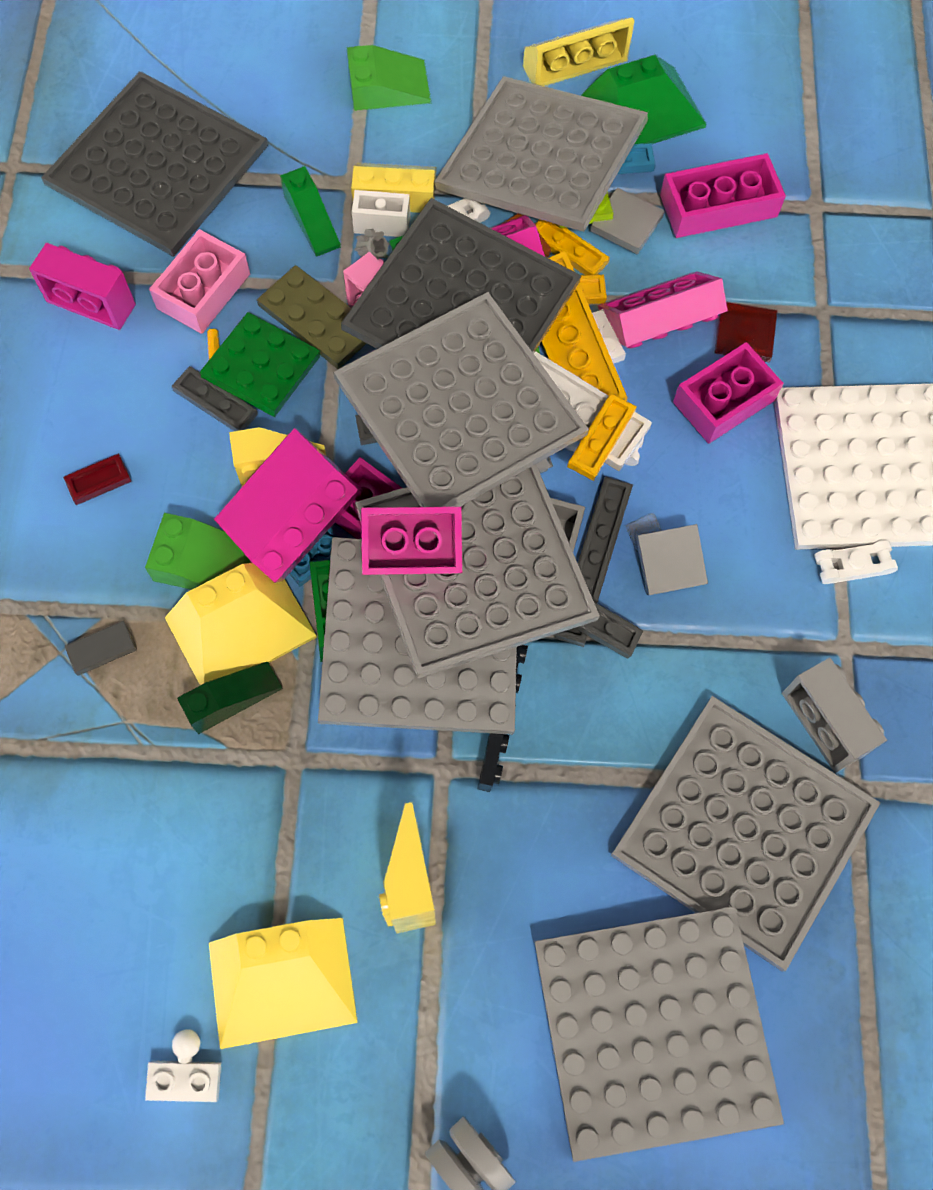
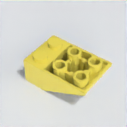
(253, 447)

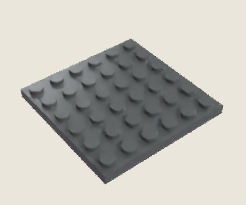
(155, 162)
(449, 262)

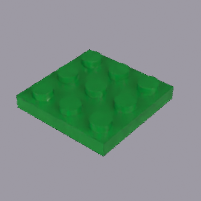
(260, 364)

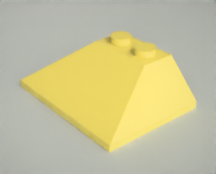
(237, 623)
(282, 981)

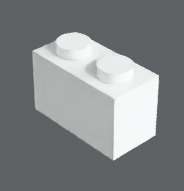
(381, 212)

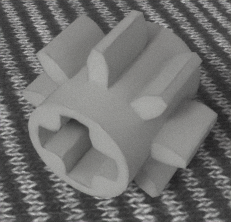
(372, 243)

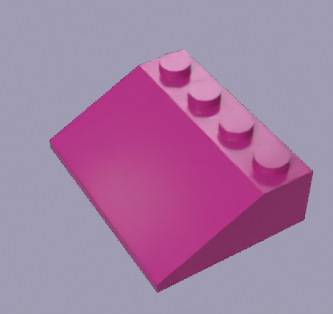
(287, 506)

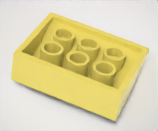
(407, 888)

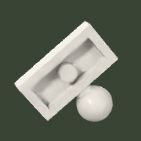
(183, 1078)

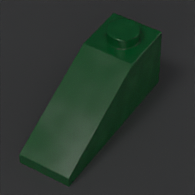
(228, 695)

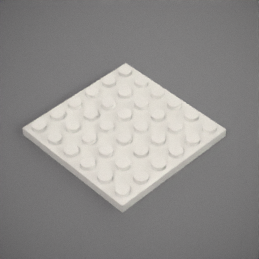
(858, 464)

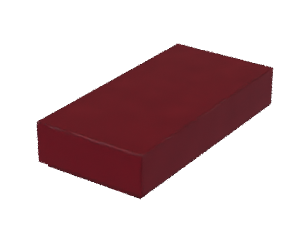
(97, 479)

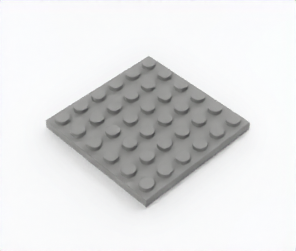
(542, 153)
(460, 404)
(513, 583)
(371, 676)
(747, 829)
(656, 1034)

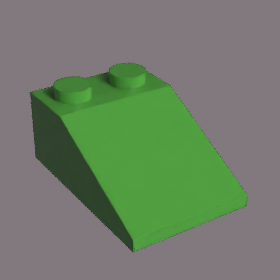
(386, 78)
(191, 553)

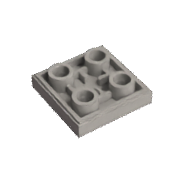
(631, 223)
(671, 559)

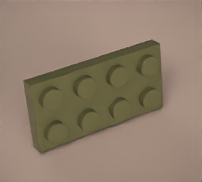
(311, 315)

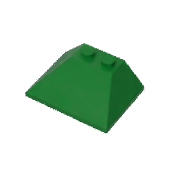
(653, 88)

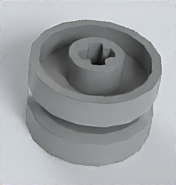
(472, 1164)

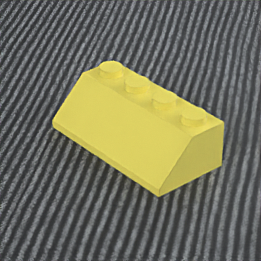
(578, 52)

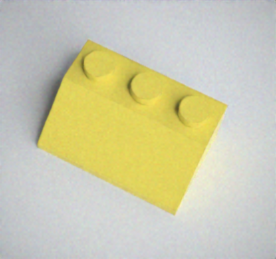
(402, 179)

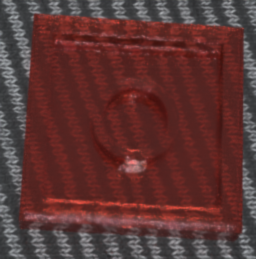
(747, 325)

